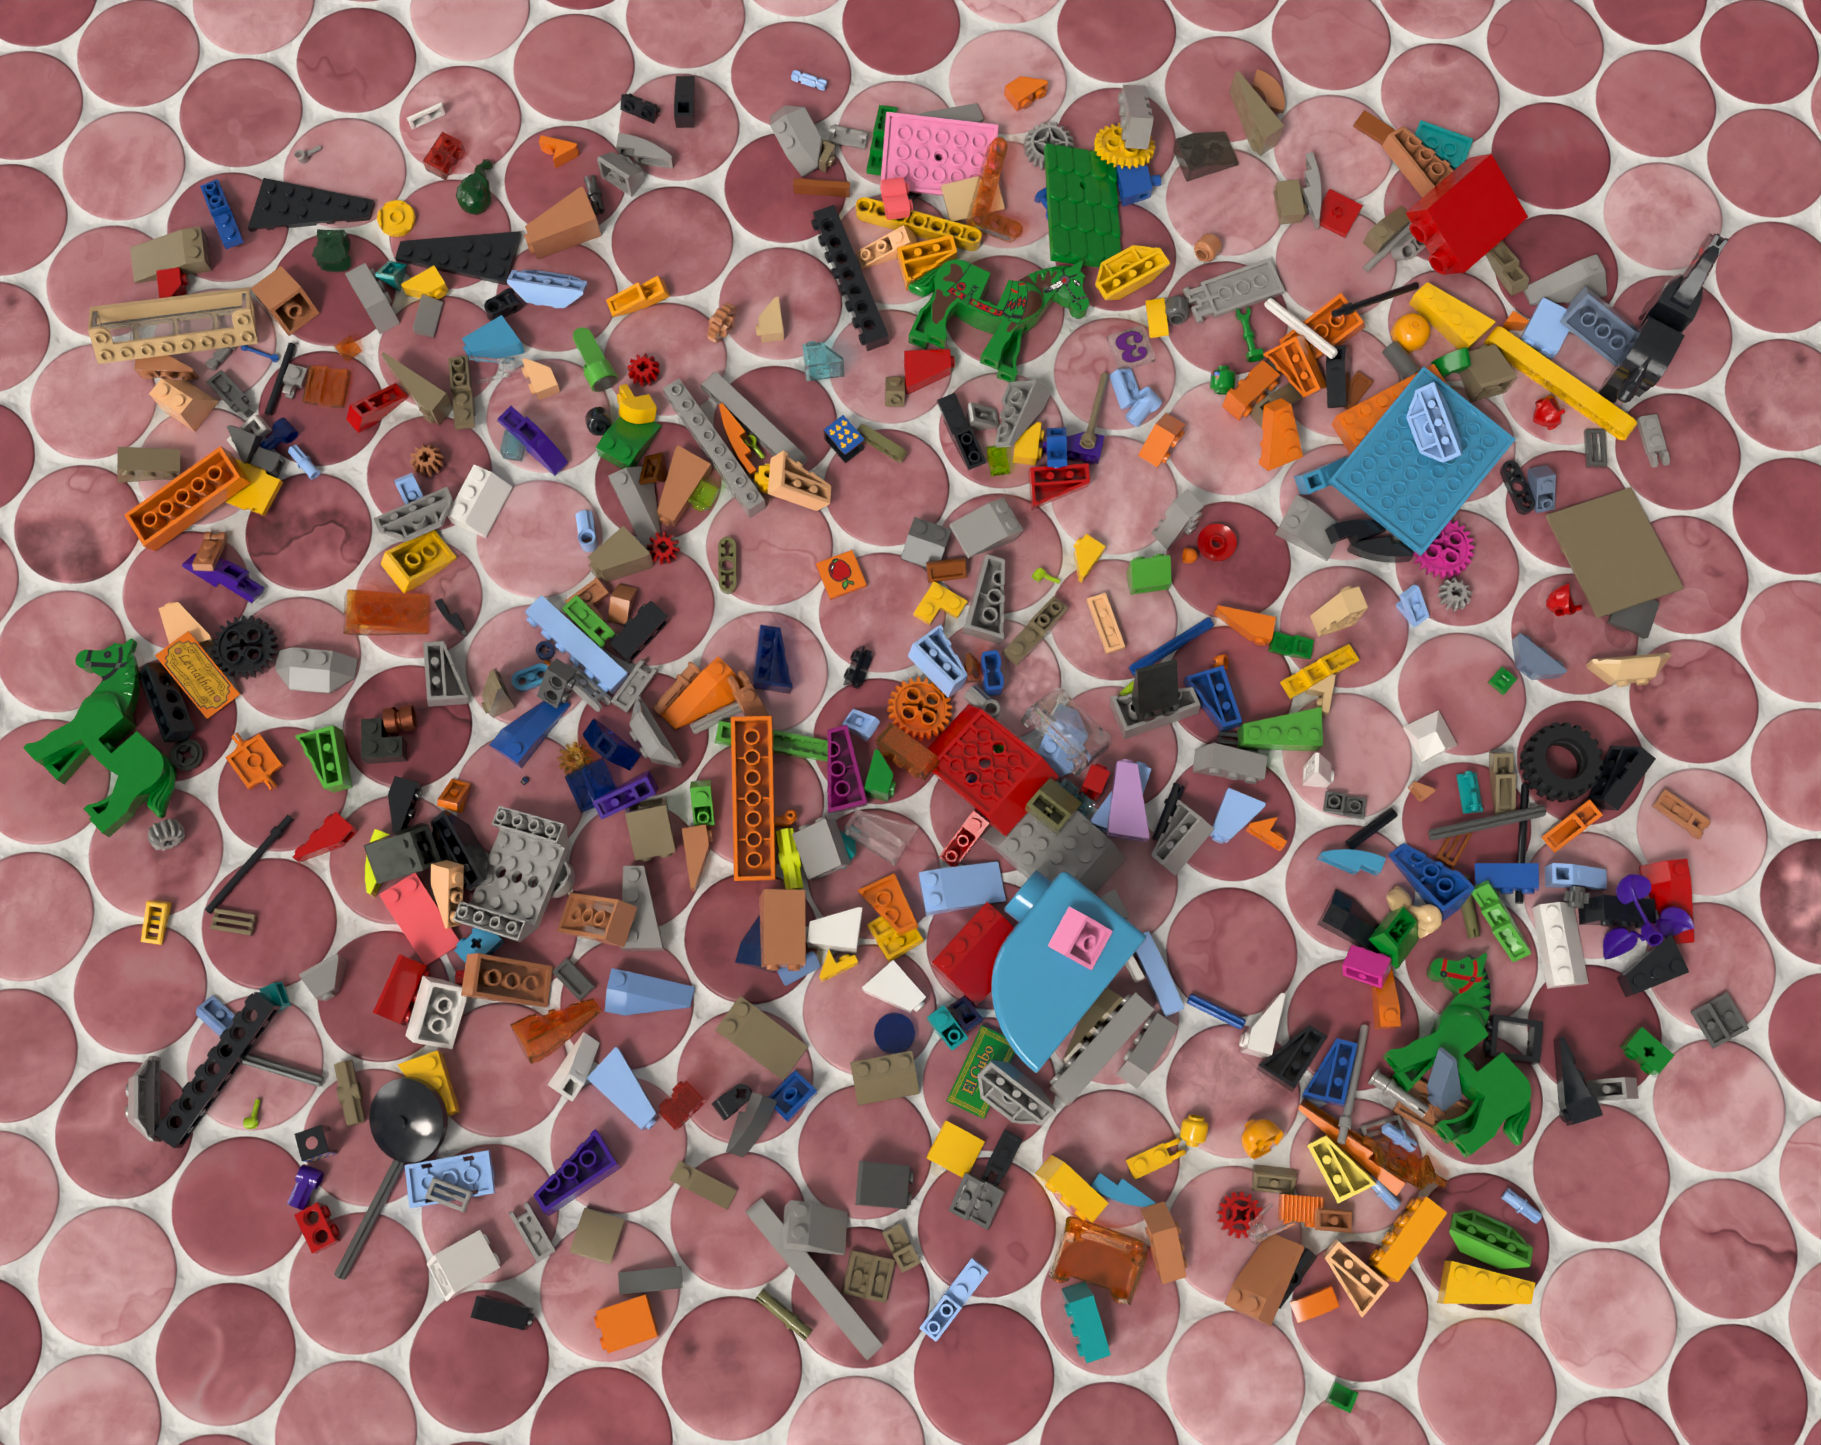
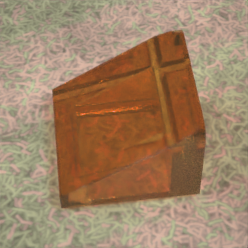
(347, 348)

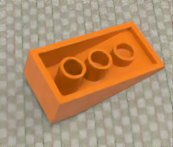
(1333, 330)

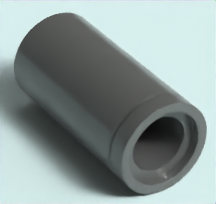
(1400, 360)

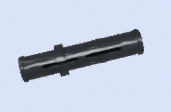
(1169, 810)

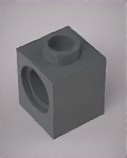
(268, 461)

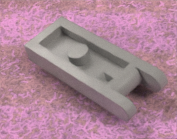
(633, 687)
(589, 691)
(533, 1233)

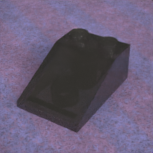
(1204, 154)

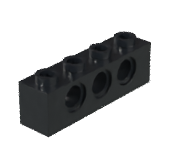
(166, 703)

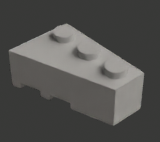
(372, 297)
(1230, 763)

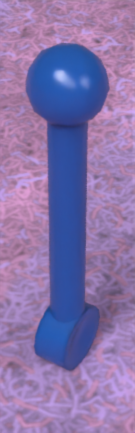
(274, 357)

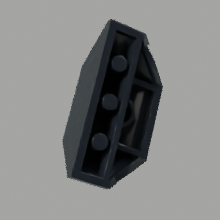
(460, 845)

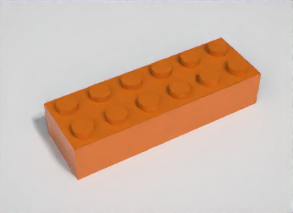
(1358, 420)
(187, 498)

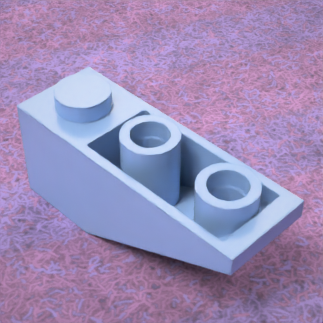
(1566, 875)

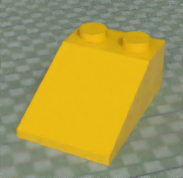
(417, 560)

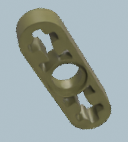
(882, 443)
(732, 552)

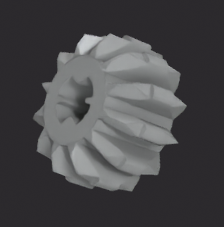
(1452, 587)
(166, 834)

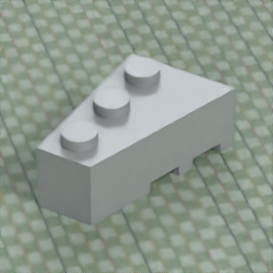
(1180, 520)
(442, 679)
(1181, 838)
(1147, 1050)

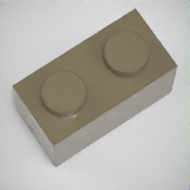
(1289, 202)

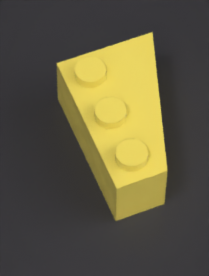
(1339, 1169)

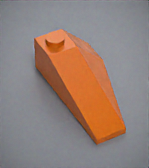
(703, 696)

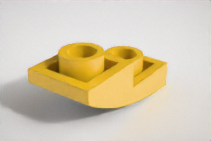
(1157, 318)

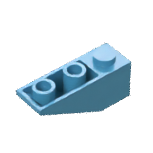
(1318, 477)

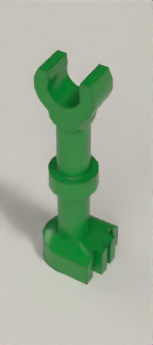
(1254, 354)

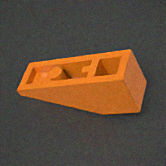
(1251, 625)
(1386, 1005)

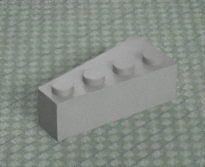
(1135, 116)
(1130, 726)
(644, 931)

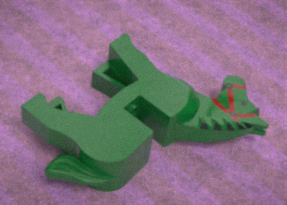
(1496, 1090)

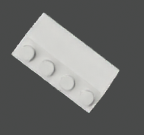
(1559, 945)

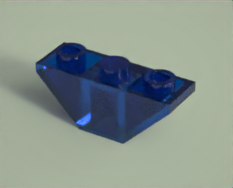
(610, 745)

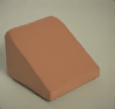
(1421, 791)

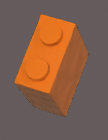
(626, 1323)

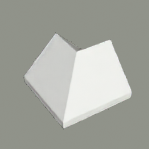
(1430, 736)

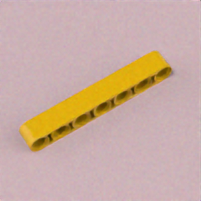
(925, 230)

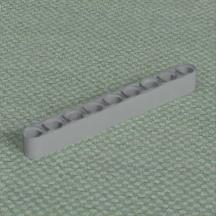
(816, 1282)

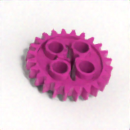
(1438, 563)

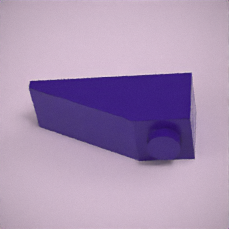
(626, 795)

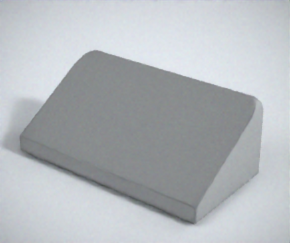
(427, 316)

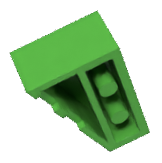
(328, 756)

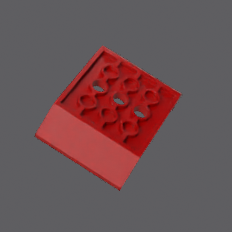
(1003, 786)

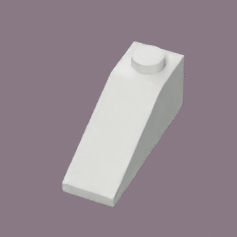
(1317, 772)

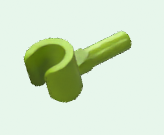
(753, 445)
(1040, 573)
(252, 1122)

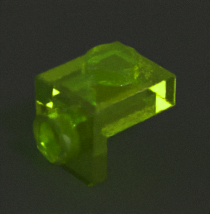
(997, 461)
(704, 496)

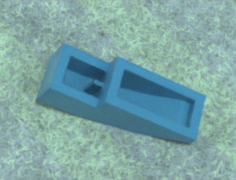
(1353, 860)
(1120, 1192)

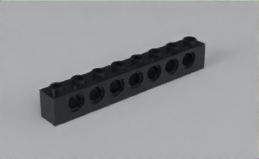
(829, 218)
(167, 1127)

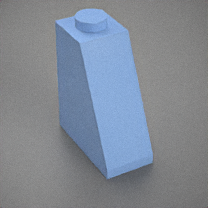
(1234, 814)

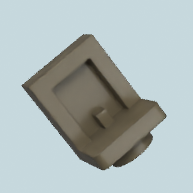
(828, 156)
(895, 391)

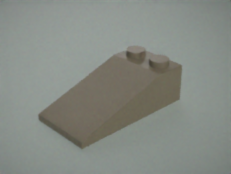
(1257, 119)
(180, 249)
(427, 397)
(761, 1038)

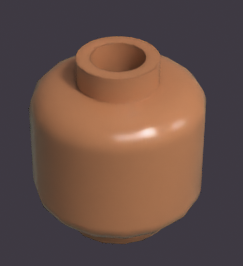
(1207, 247)

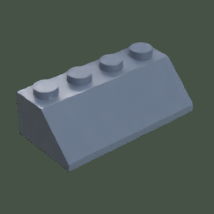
(1599, 325)

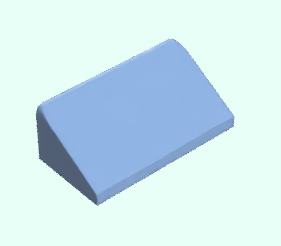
(1124, 387)

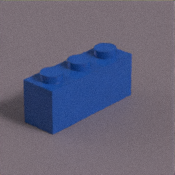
(1509, 876)

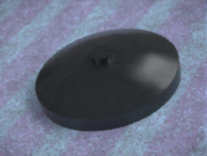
(408, 1119)

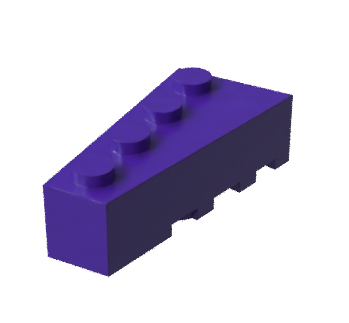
(578, 1174)

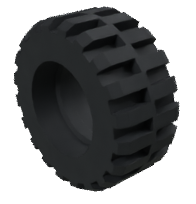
(1581, 747)

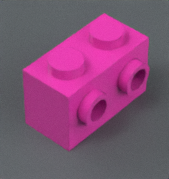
(1367, 966)

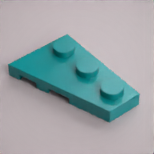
(1446, 143)

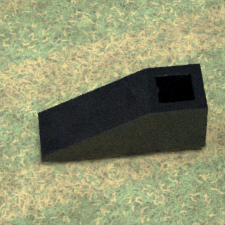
(684, 102)
(1338, 378)
(402, 802)

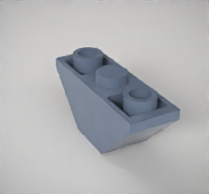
(1534, 660)

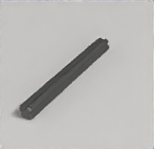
(281, 1069)

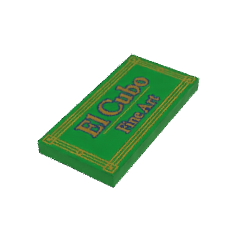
(965, 1091)

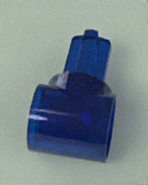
(282, 432)

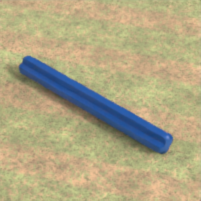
(1172, 645)

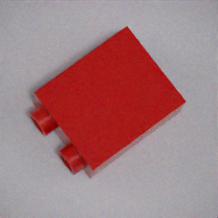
(1466, 215)

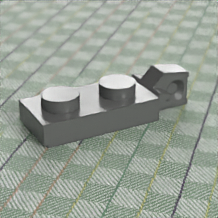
(229, 393)

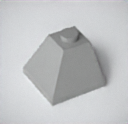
(325, 977)

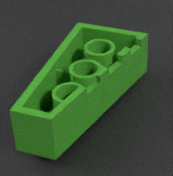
(1287, 732)

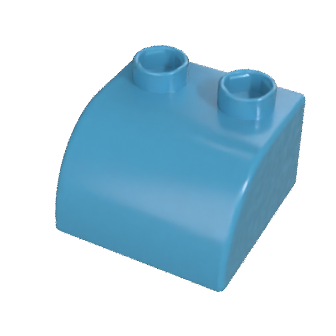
(1036, 988)

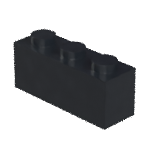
(639, 632)

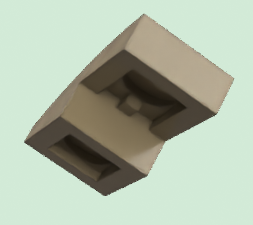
(901, 1247)

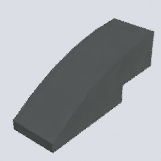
(750, 1124)
(650, 1280)

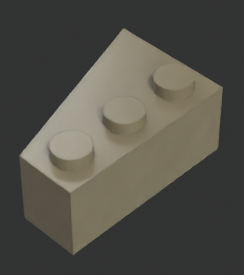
(147, 464)

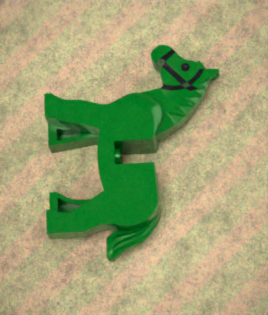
(96, 730)

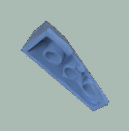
(637, 993)

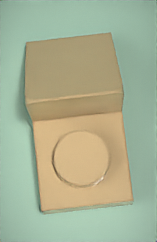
(1324, 690)

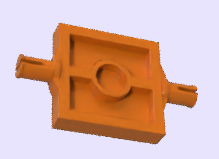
(254, 761)

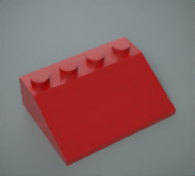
(971, 954)

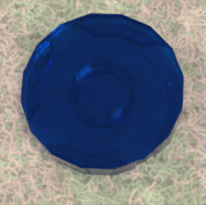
(894, 1033)

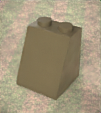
(1488, 373)
(619, 557)
(650, 829)

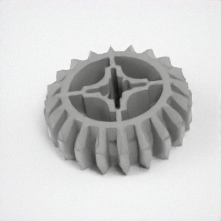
(1053, 134)

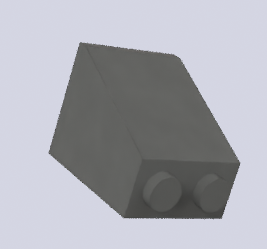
(883, 1185)

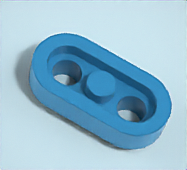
(530, 675)

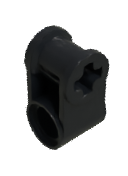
(505, 304)
(729, 1102)

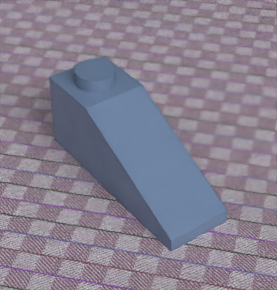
(1444, 1081)

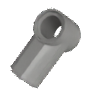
(980, 699)

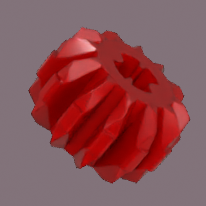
(637, 367)
(657, 552)

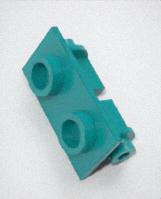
(1469, 792)

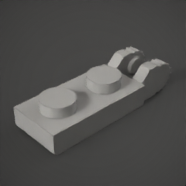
(1653, 439)

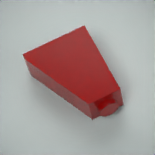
(926, 367)

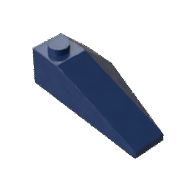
(750, 948)

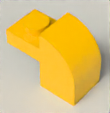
(635, 409)

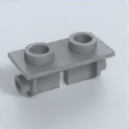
(848, 136)

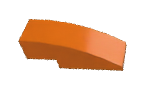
(1571, 826)

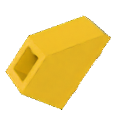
(1026, 447)

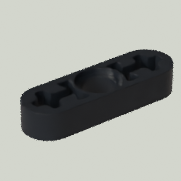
(1528, 498)

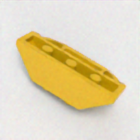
(1130, 271)

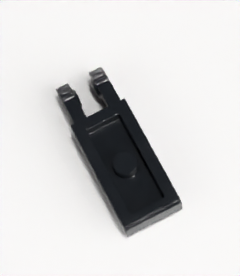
(1002, 1156)

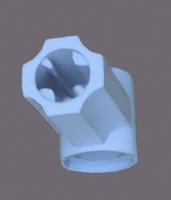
(1146, 402)
(586, 530)

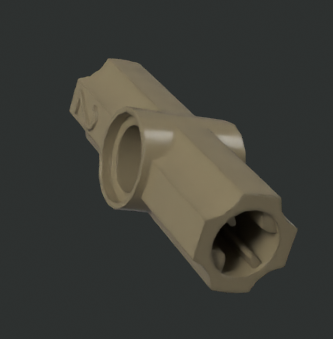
(349, 1093)

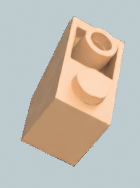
(541, 377)

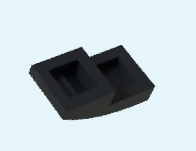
(454, 619)

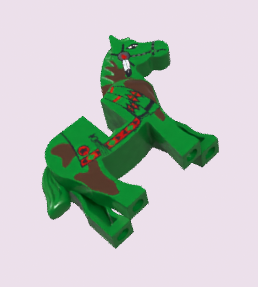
(962, 291)

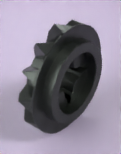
(184, 747)

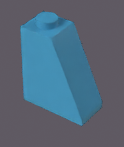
(493, 341)

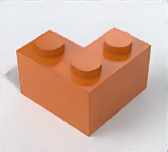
(1164, 435)

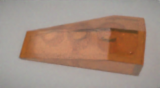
(546, 1033)

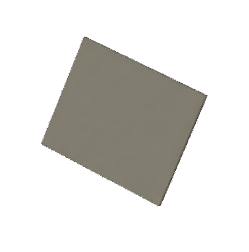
(1614, 552)

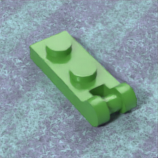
(588, 620)

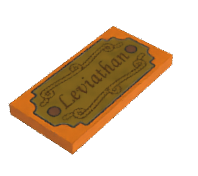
(197, 674)

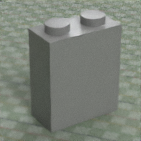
(821, 848)

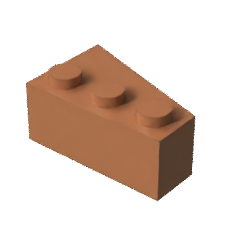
(1165, 1242)

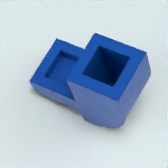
(1056, 447)

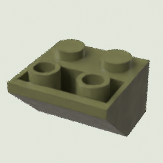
(1053, 806)

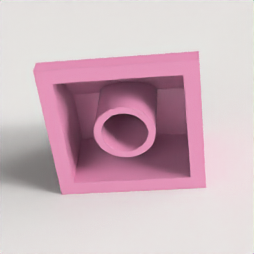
(1080, 938)

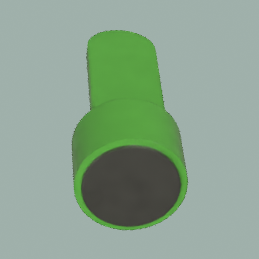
(597, 369)

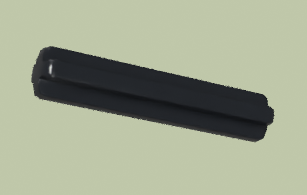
(1371, 828)

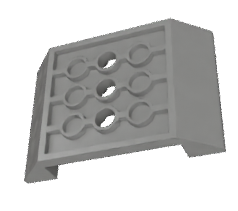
(523, 846)

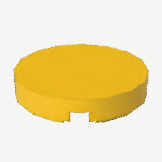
(396, 218)

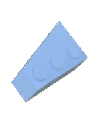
(938, 662)

